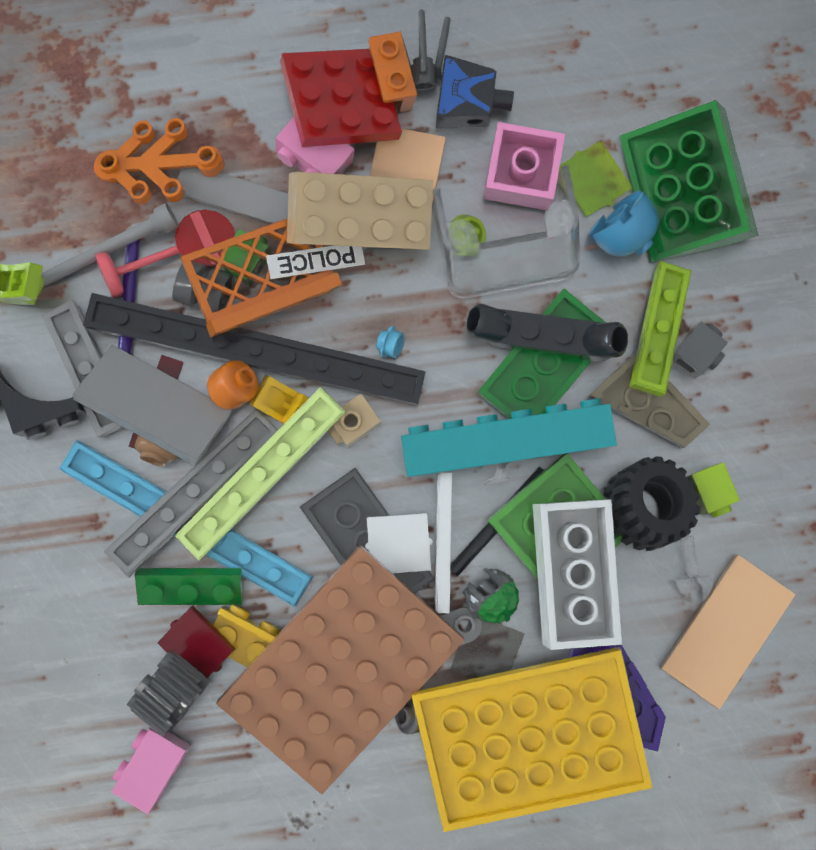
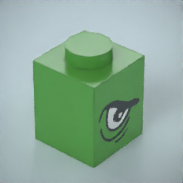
(237, 257)

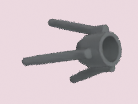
(423, 70)

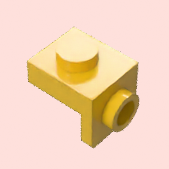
(277, 399)

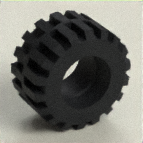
(673, 496)

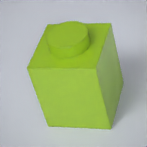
(714, 489)

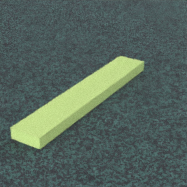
(260, 473)

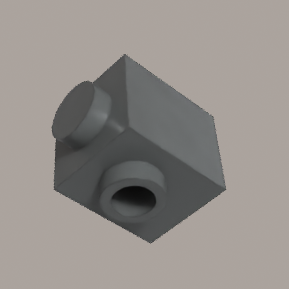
(700, 350)

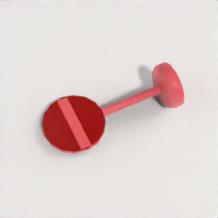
(194, 233)

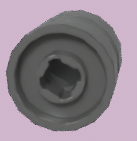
(184, 292)

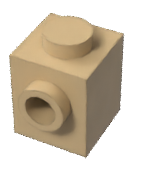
(355, 423)

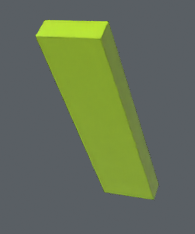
(660, 329)

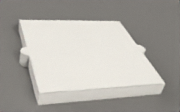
(400, 542)

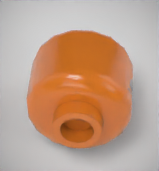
(232, 385)

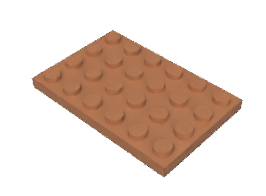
(340, 670)

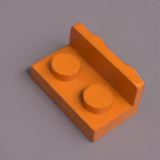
(393, 70)

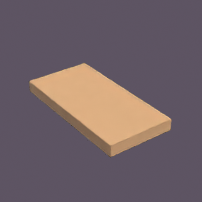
(727, 631)

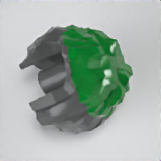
(494, 598)

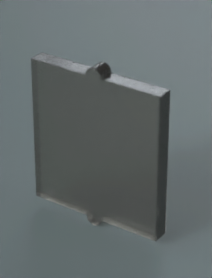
(489, 653)

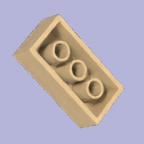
(359, 211)

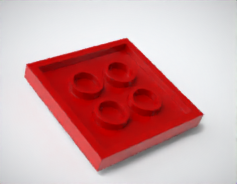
(337, 98)

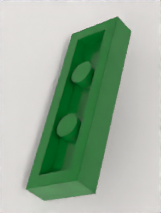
(189, 586)

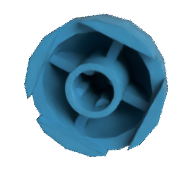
(628, 227)

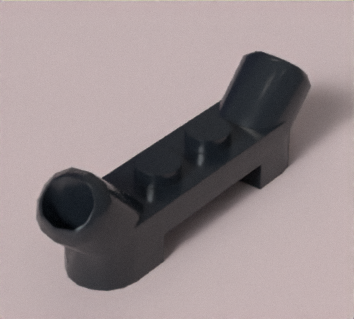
(547, 333)

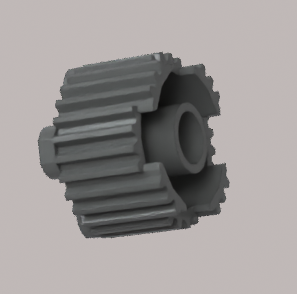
(168, 693)

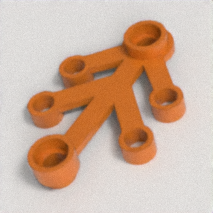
(154, 161)

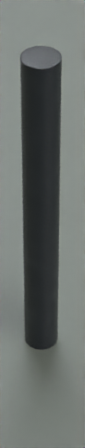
(482, 537)

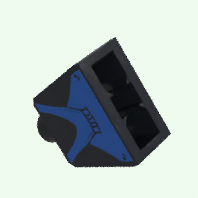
(469, 95)

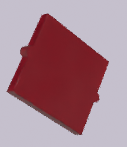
(197, 642)

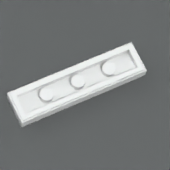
(443, 542)

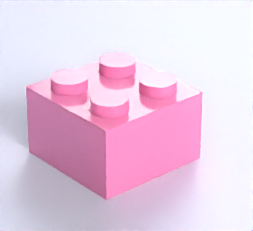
(524, 166)

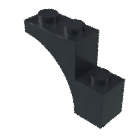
(32, 417)

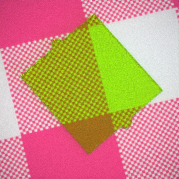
(596, 178)

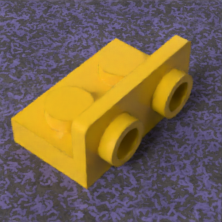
(244, 634)

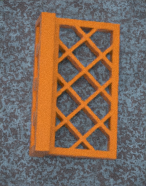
(263, 304)

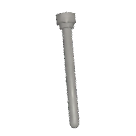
(161, 220)

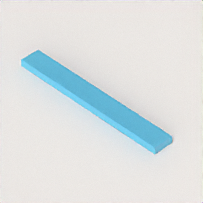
(140, 494)

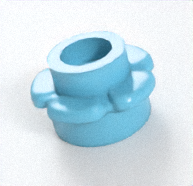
(390, 342)

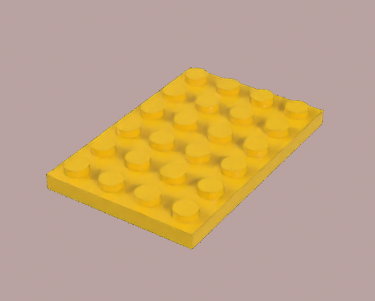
(532, 739)

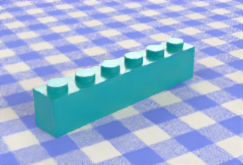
(509, 439)

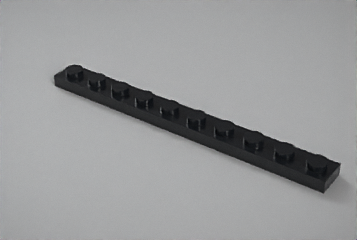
(255, 349)

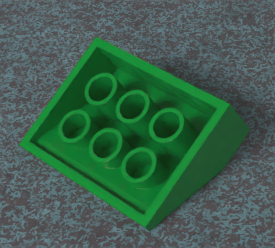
(692, 180)

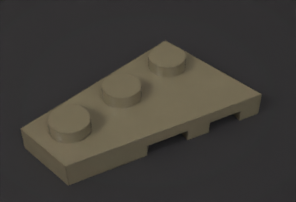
(666, 416)

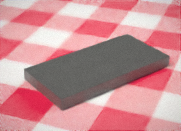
(341, 521)

